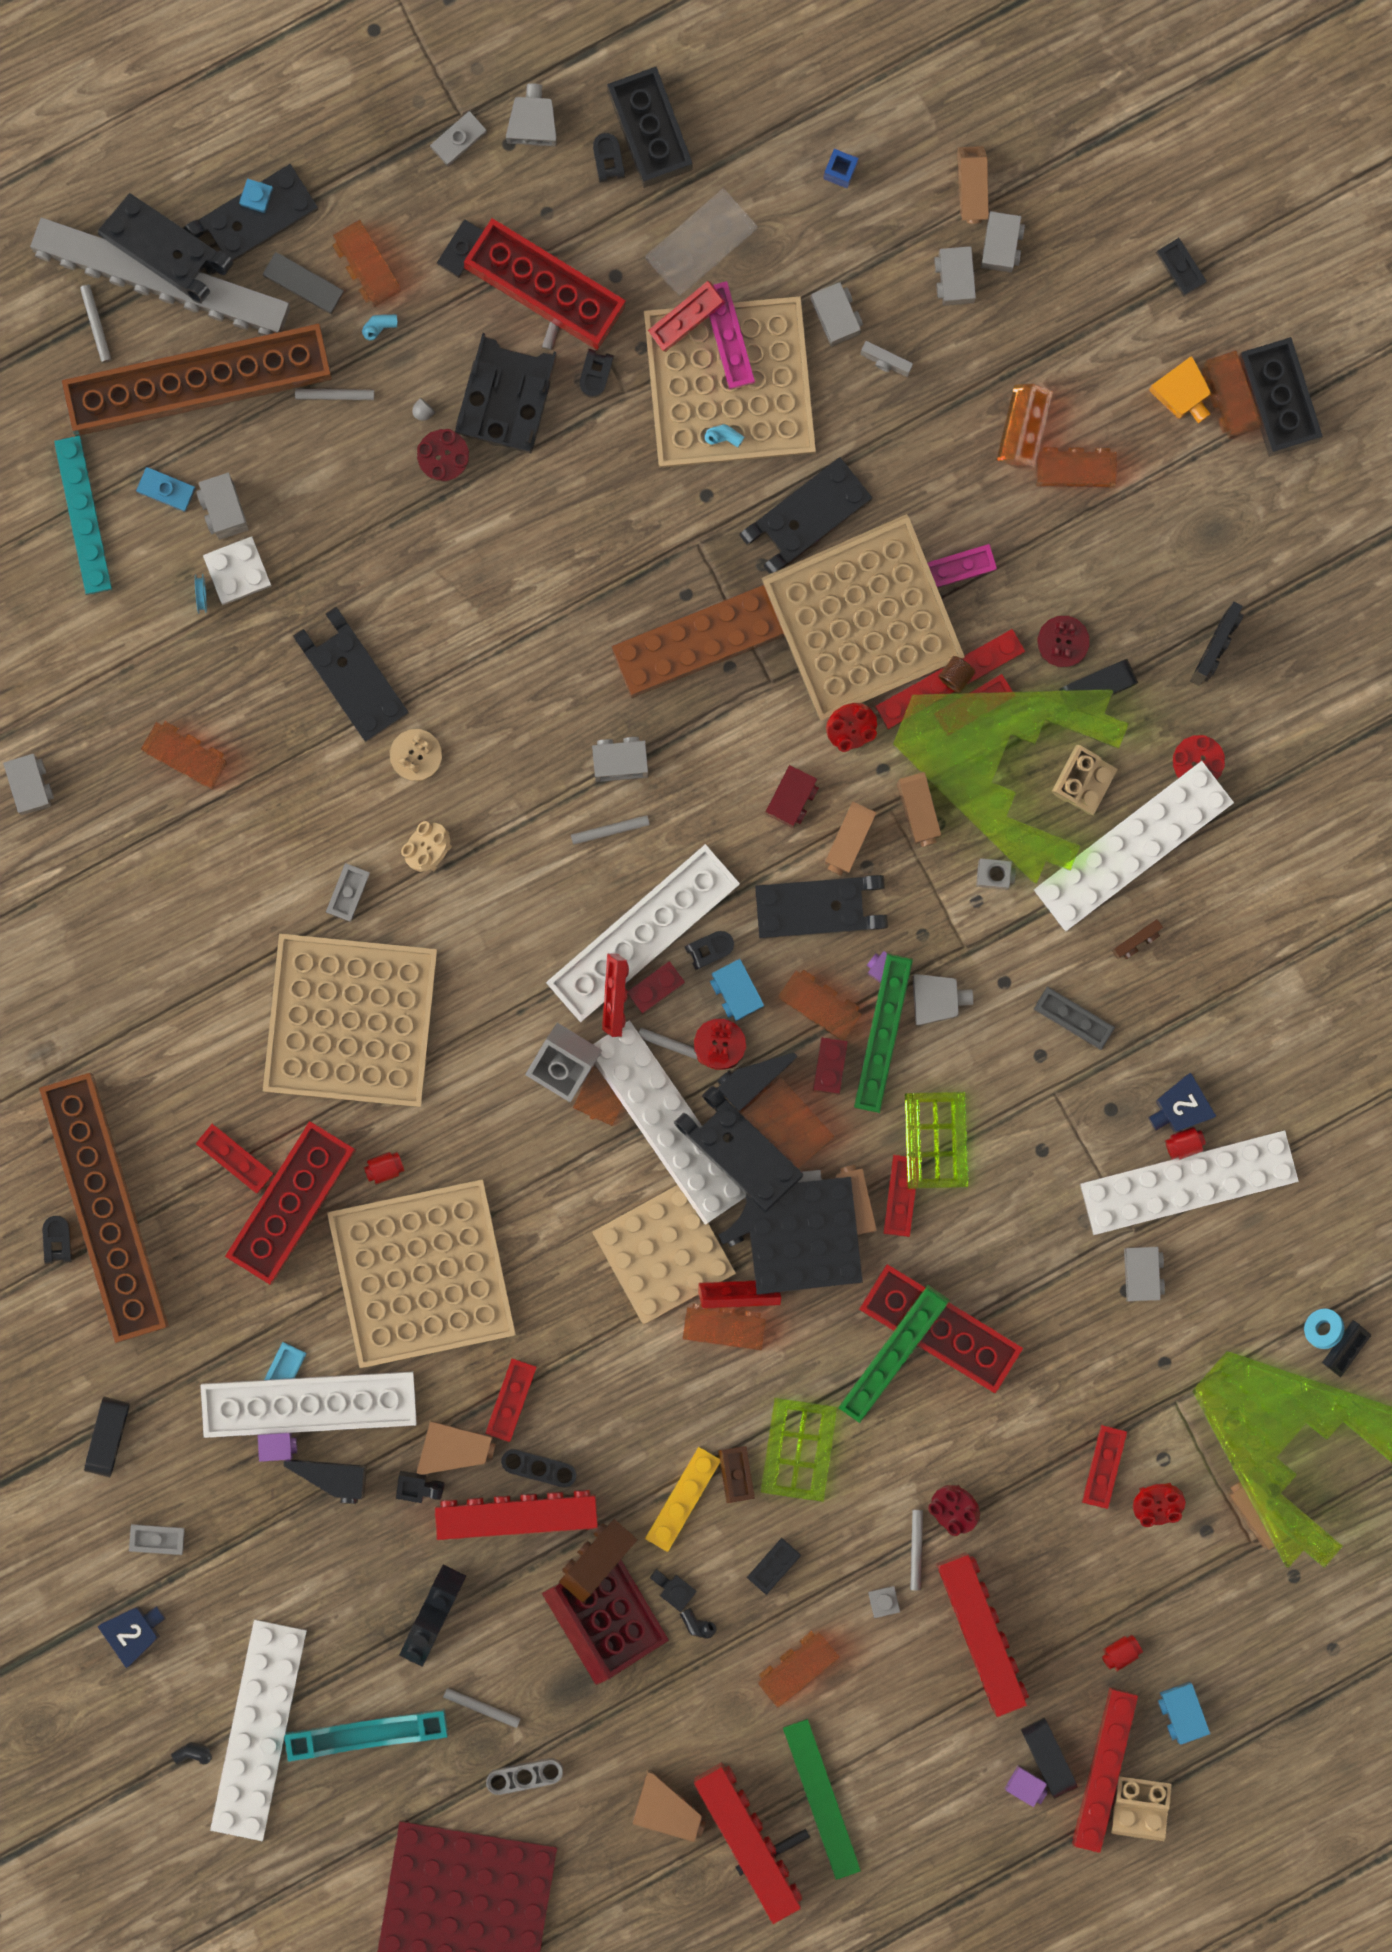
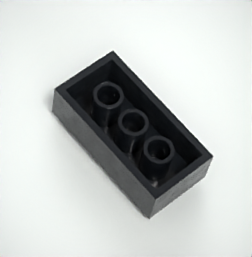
(650, 127)
(1280, 397)

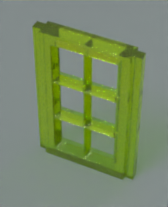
(959, 1140)
(823, 1450)

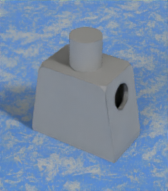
(532, 119)
(937, 998)

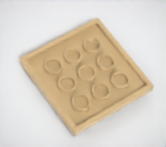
(662, 1253)

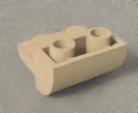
(1084, 780)
(1141, 1808)

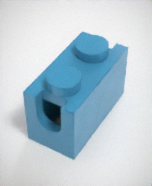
(736, 990)
(1184, 1713)

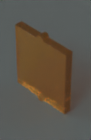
(598, 1098)

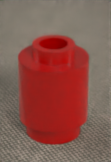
(1185, 1143)
(384, 1167)
(1121, 1653)

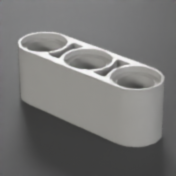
(512, 1782)

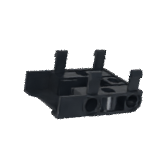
(509, 386)

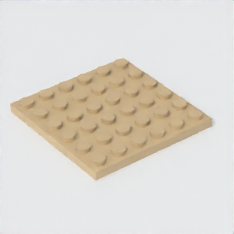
(694, 394)
(863, 616)
(350, 1020)
(421, 1273)

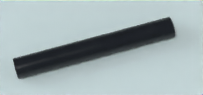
(785, 1845)

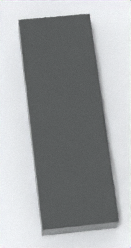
(303, 283)
(1074, 1018)

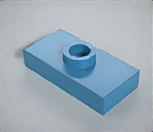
(165, 489)

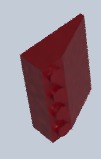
(610, 1626)

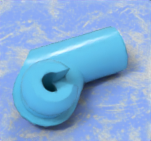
(377, 324)
(723, 433)

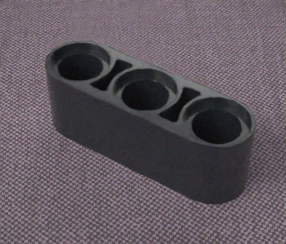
(1114, 677)
(106, 1437)
(528, 1459)
(1049, 1758)

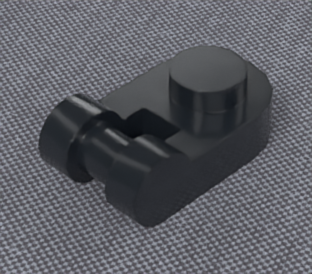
(607, 148)
(592, 381)
(719, 944)
(56, 1230)

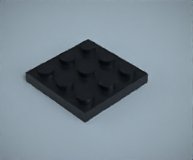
(1218, 644)

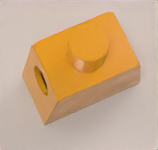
(1183, 391)

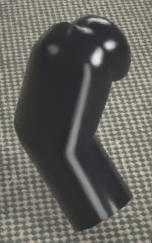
(697, 1627)
(194, 1751)

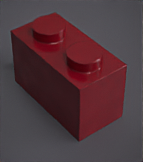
(792, 796)
(655, 987)
(830, 1066)

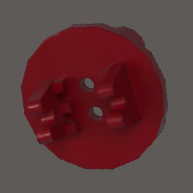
(435, 445)
(1061, 653)
(955, 1509)

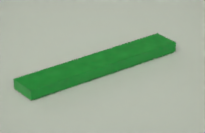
(883, 1032)
(894, 1353)
(821, 1799)

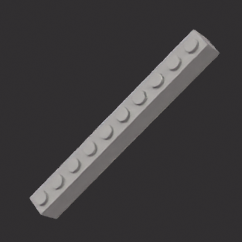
(102, 258)

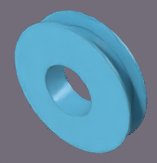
(200, 592)
(1332, 1337)

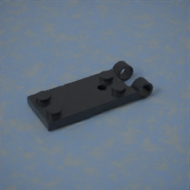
(287, 206)
(154, 240)
(817, 508)
(357, 686)
(807, 909)
(748, 1159)

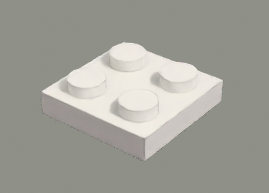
(237, 570)

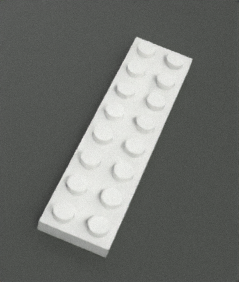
(1134, 846)
(645, 930)
(654, 1107)
(1189, 1182)
(308, 1404)
(258, 1730)

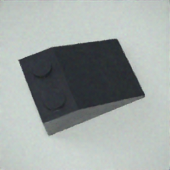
(747, 1082)
(336, 1479)

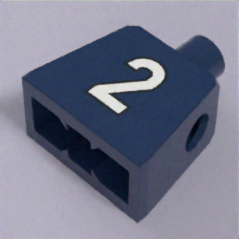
(1182, 1106)
(132, 1633)

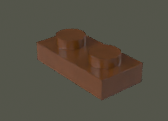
(1147, 934)
(736, 1474)

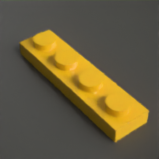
(683, 1499)

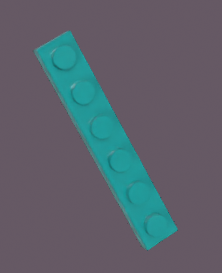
(83, 515)

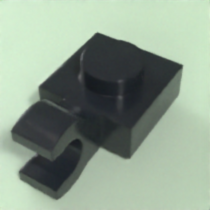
(414, 1487)
(675, 1591)

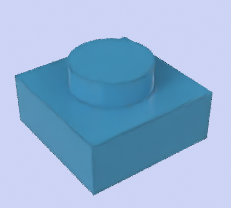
(256, 195)

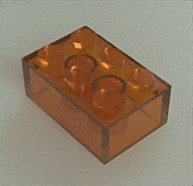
(788, 1123)

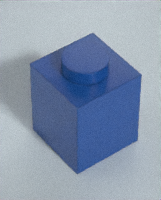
(840, 168)

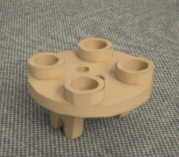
(423, 745)
(426, 846)

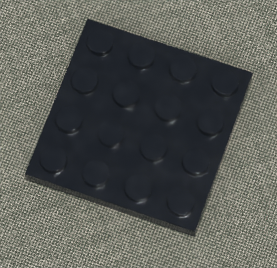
(806, 1238)

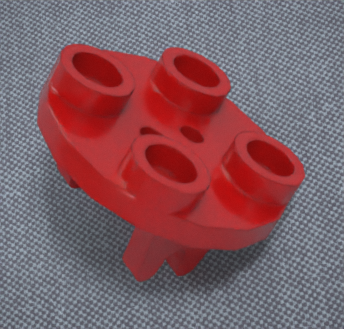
(840, 730)
(1192, 749)
(719, 1056)
(1159, 1504)

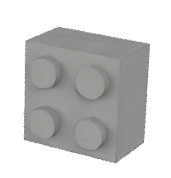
(223, 505)
(620, 760)
(563, 1062)

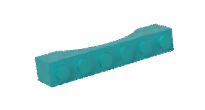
(366, 1734)

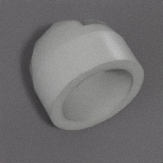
(422, 410)

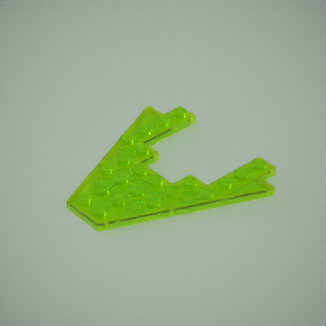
(961, 745)
(1257, 1415)

